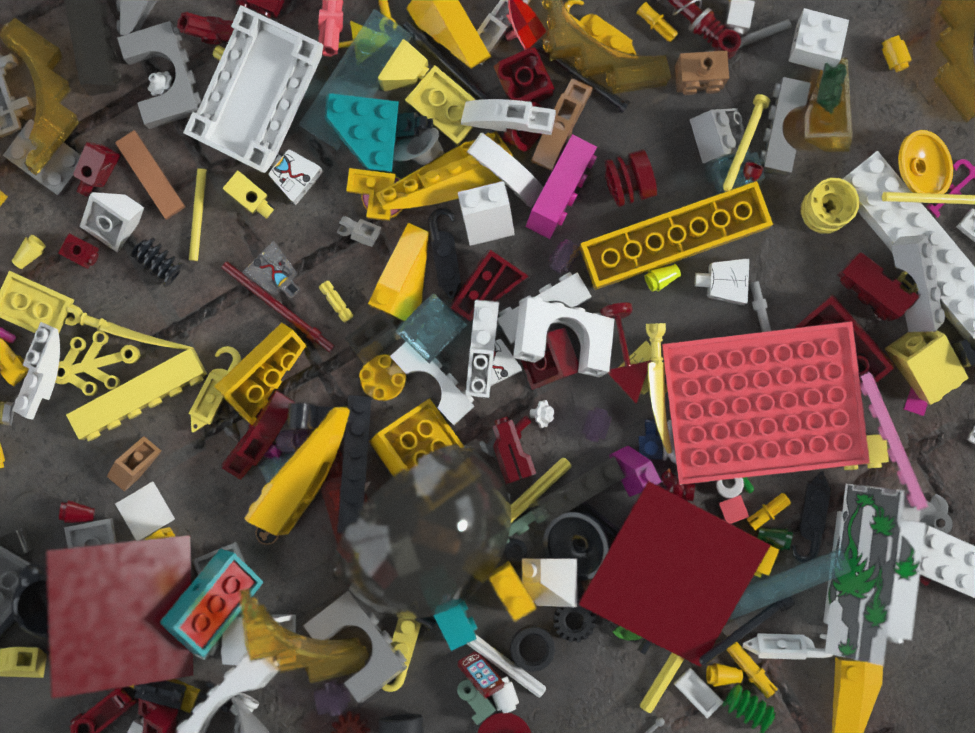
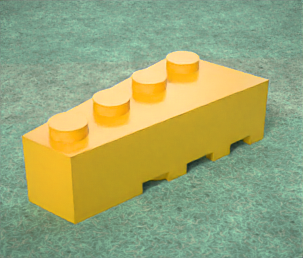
(261, 372)

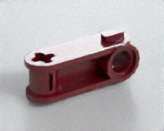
(104, 712)

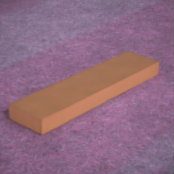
(150, 174)

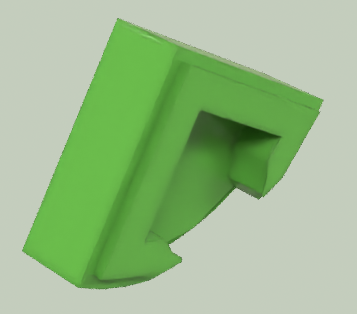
(626, 634)

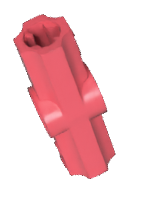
(330, 26)

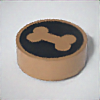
(265, 537)

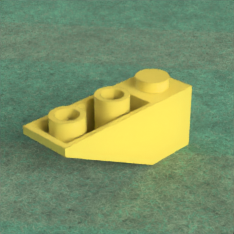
(22, 662)

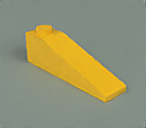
(855, 694)

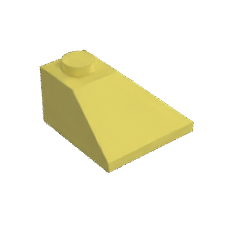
(403, 68)

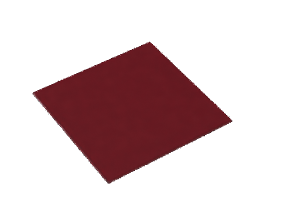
(674, 573)
(109, 614)

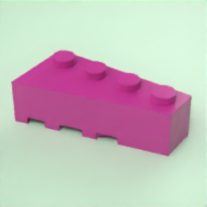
(561, 185)

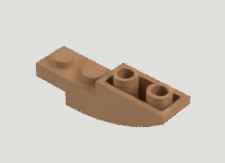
(567, 113)

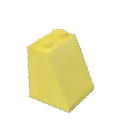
(927, 364)

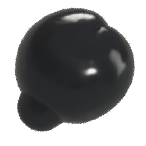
(31, 601)

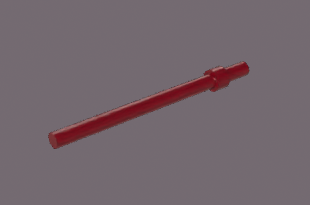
(313, 334)

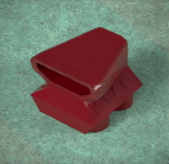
(524, 77)

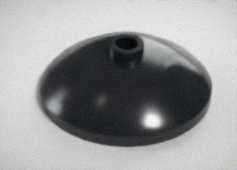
(563, 542)

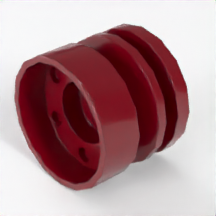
(629, 178)

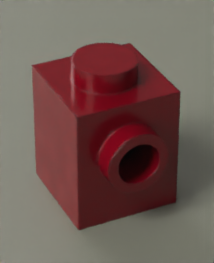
(79, 251)

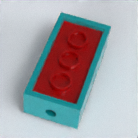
(210, 602)

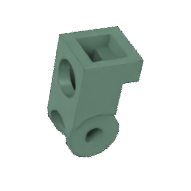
(481, 706)

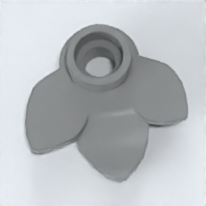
(937, 510)

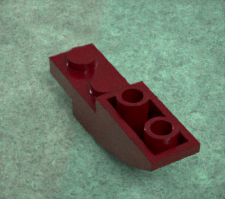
(259, 436)

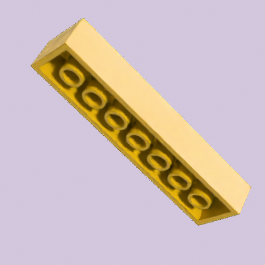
(675, 235)

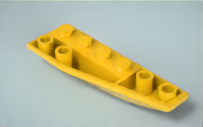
(441, 179)
(300, 479)

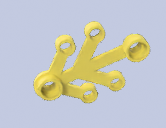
(90, 364)

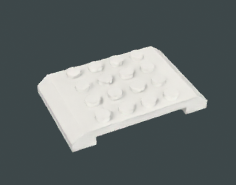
(255, 90)

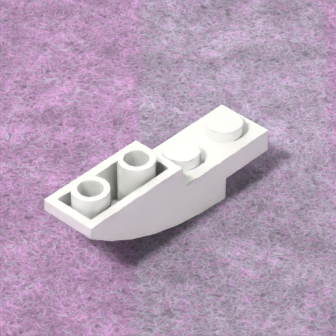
(511, 114)
(482, 348)
(43, 367)

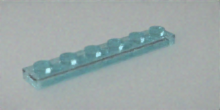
(791, 582)

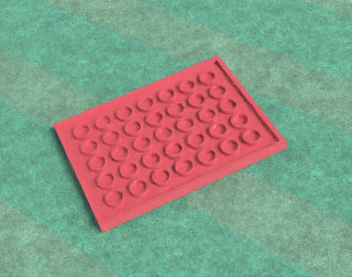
(765, 403)

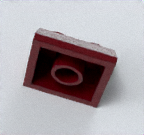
(557, 363)

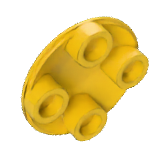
(382, 378)

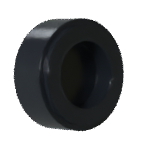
(515, 550)

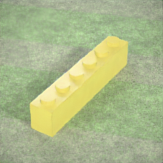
(137, 394)

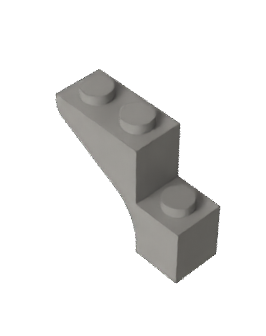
(133, 14)

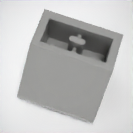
(718, 133)

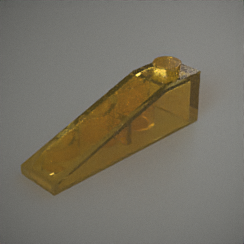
(828, 130)

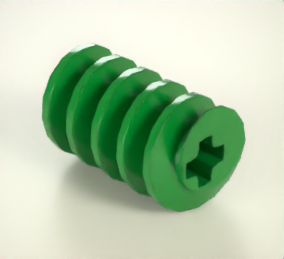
(750, 708)

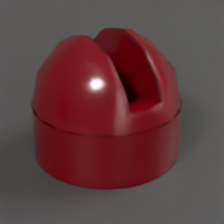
(752, 170)

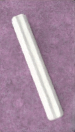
(507, 666)

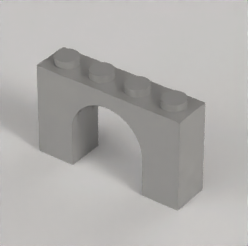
(181, 98)
(384, 662)

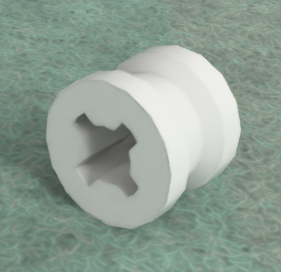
(249, 702)

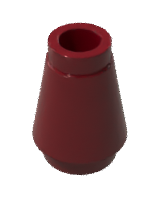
(74, 512)

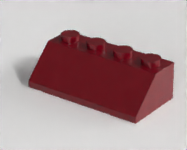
(869, 355)

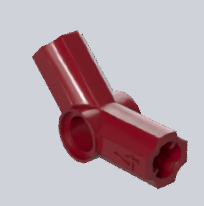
(208, 28)

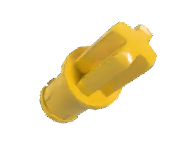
(657, 22)
(768, 511)

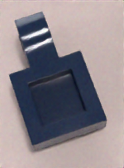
(650, 445)

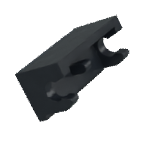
(964, 353)

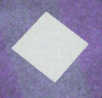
(145, 511)

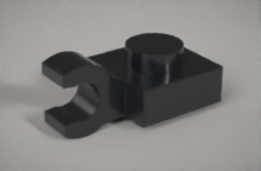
(410, 123)

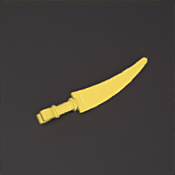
(114, 329)
(656, 381)

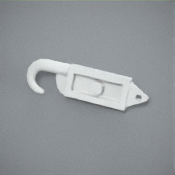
(785, 646)

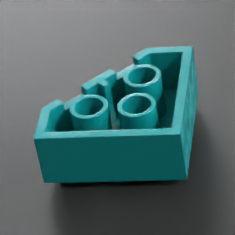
(365, 128)

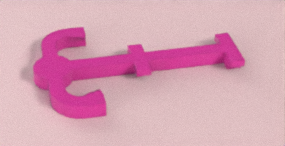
(955, 190)

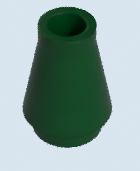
(776, 537)

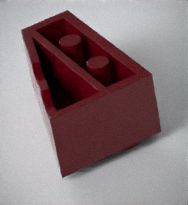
(487, 282)
(876, 288)

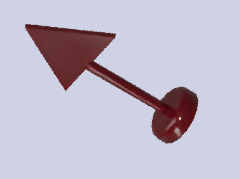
(630, 376)

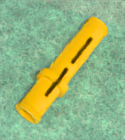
(752, 670)

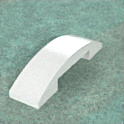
(506, 168)

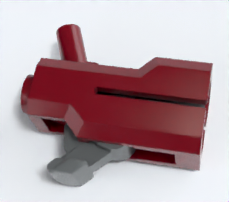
(508, 445)

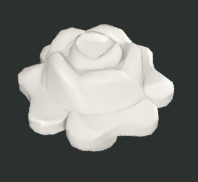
(159, 83)
(543, 413)

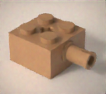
(702, 72)

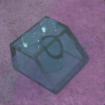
(431, 328)

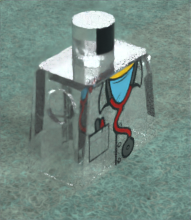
(273, 272)

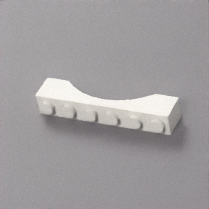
(244, 677)

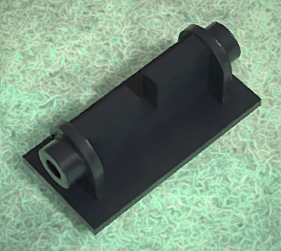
(162, 693)

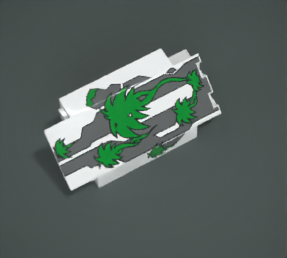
(880, 593)

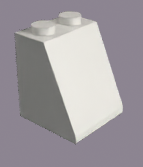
(486, 213)
(233, 638)

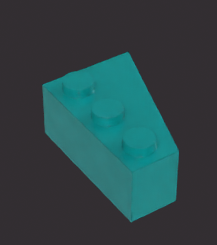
(457, 626)

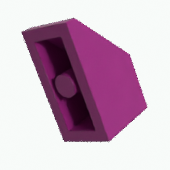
(636, 468)

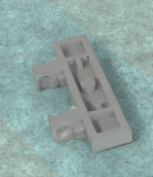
(10, 108)

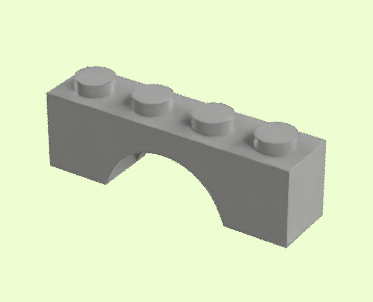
(778, 154)
(914, 257)

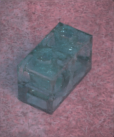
(725, 164)

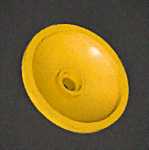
(925, 163)

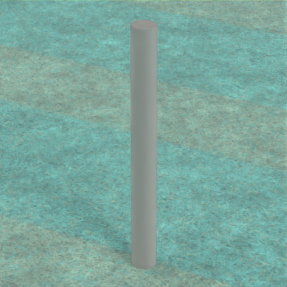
(760, 34)

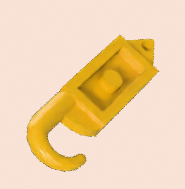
(602, 30)

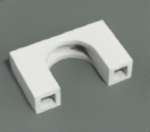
(592, 329)

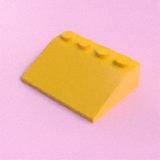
(413, 438)

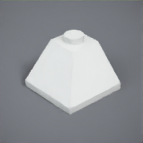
(111, 218)
(551, 581)

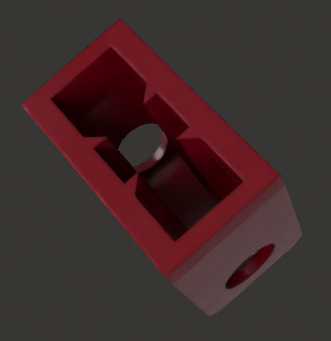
(94, 167)

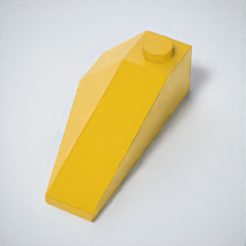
(451, 27)
(402, 280)

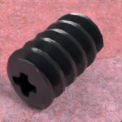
(156, 261)

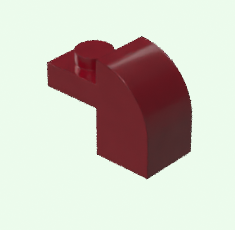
(157, 717)

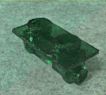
(830, 89)

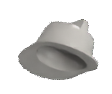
(420, 149)

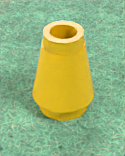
(723, 675)

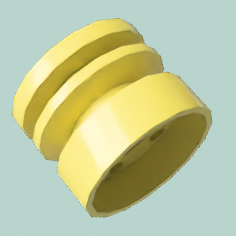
(840, 200)

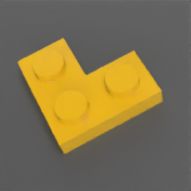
(370, 184)

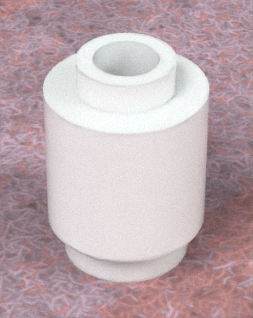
(506, 697)

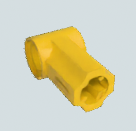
(11, 365)

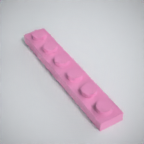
(896, 452)

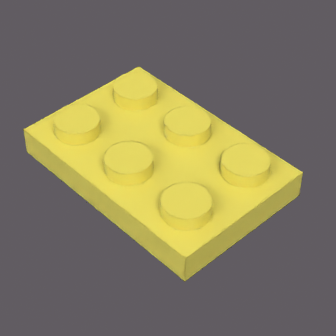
(442, 101)
(30, 303)

